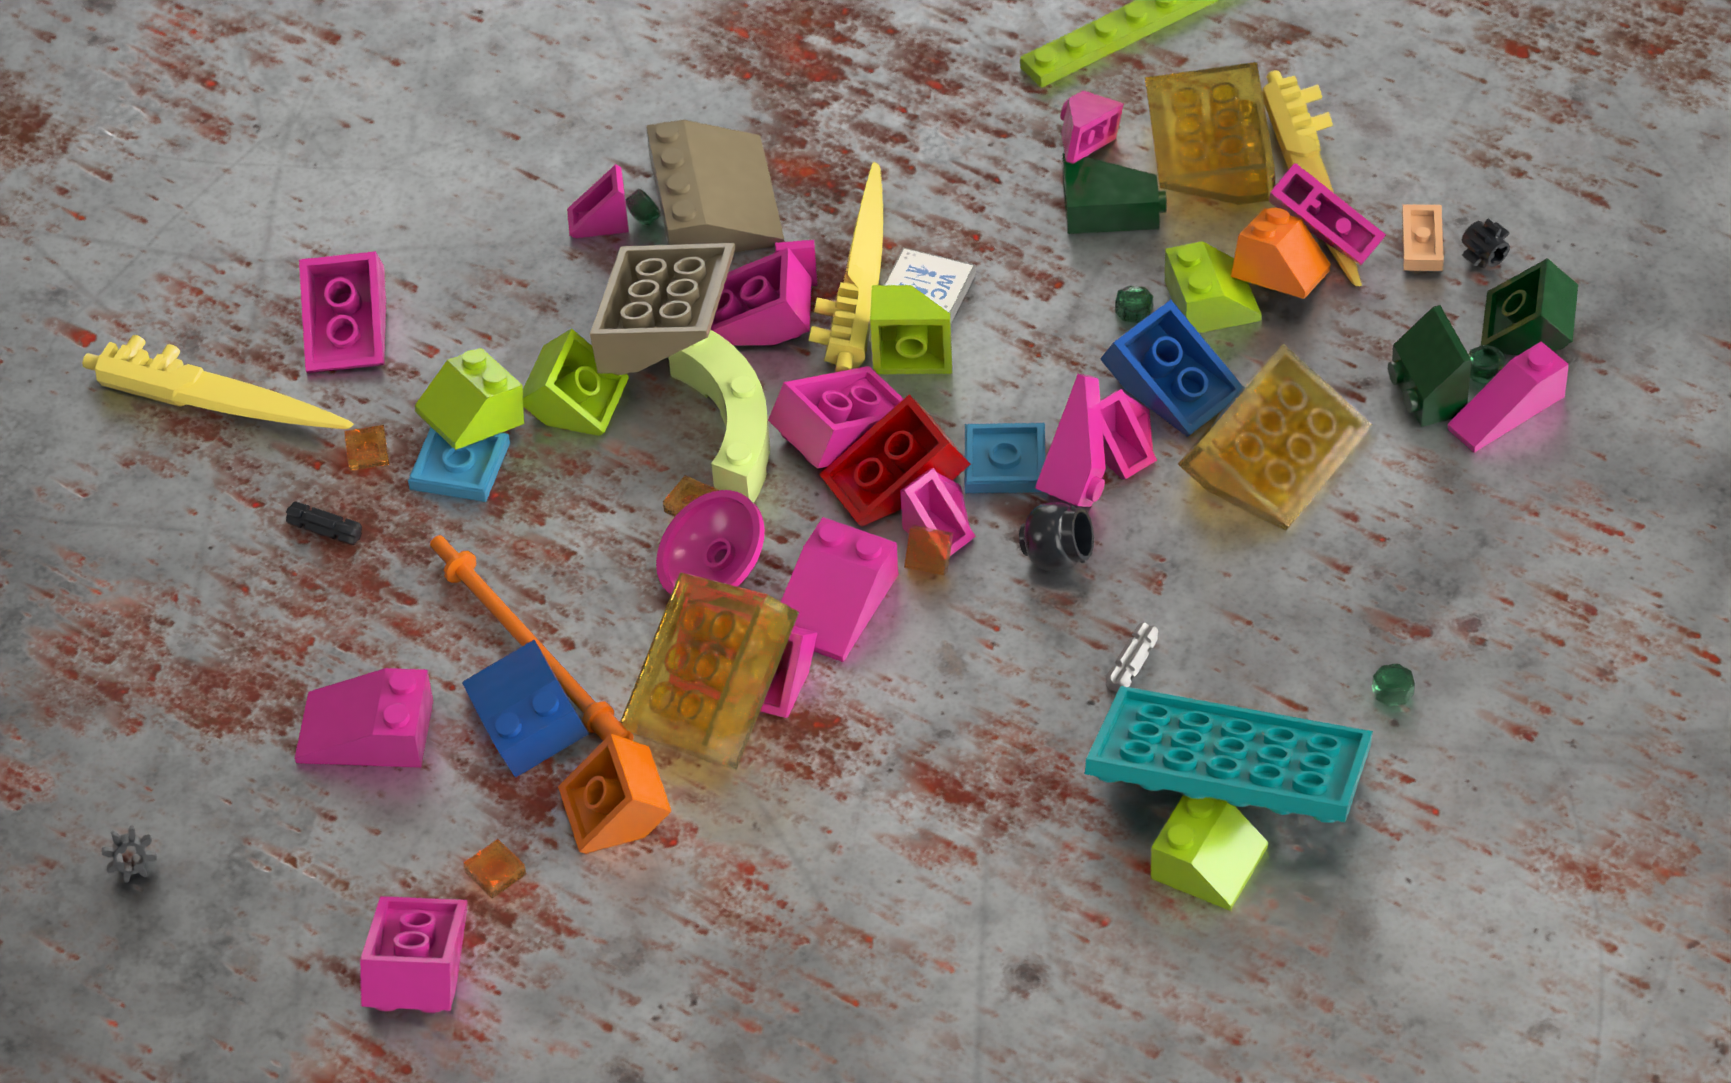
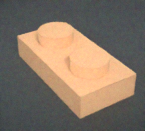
(1422, 237)

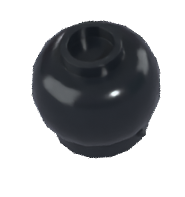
(1057, 536)

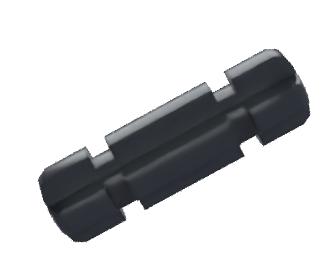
(324, 523)

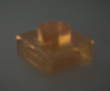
(366, 447)
(684, 493)
(928, 550)
(494, 868)

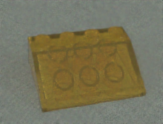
(1212, 133)
(1276, 441)
(709, 669)

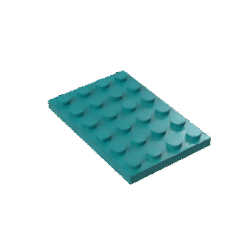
(1230, 754)

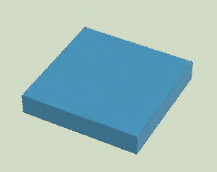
(1004, 457)
(459, 472)

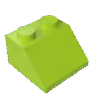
(1205, 291)
(909, 332)
(567, 388)
(472, 399)
(1207, 850)

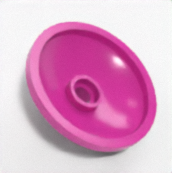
(712, 539)

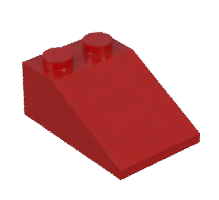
(888, 459)

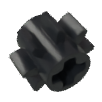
(1485, 243)
(137, 861)

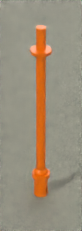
(597, 716)

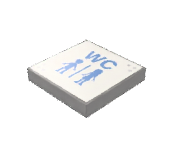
(935, 276)

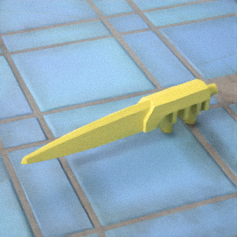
(1299, 138)
(851, 310)
(179, 384)

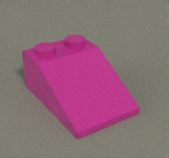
(765, 302)
(343, 311)
(831, 411)
(840, 584)
(368, 720)
(413, 954)

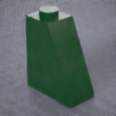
(1110, 197)

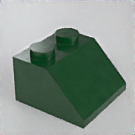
(1531, 310)
(1431, 369)

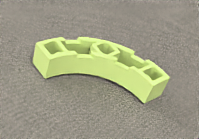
(729, 380)

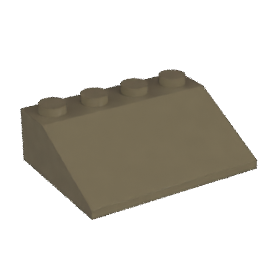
(713, 186)
(658, 303)

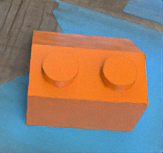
(1279, 254)
(614, 795)

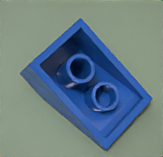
(1172, 370)
(524, 708)

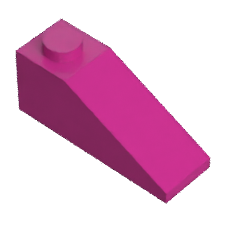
(1088, 124)
(1326, 214)
(1512, 397)
(1076, 454)

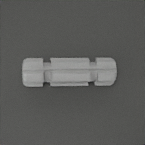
(1132, 657)

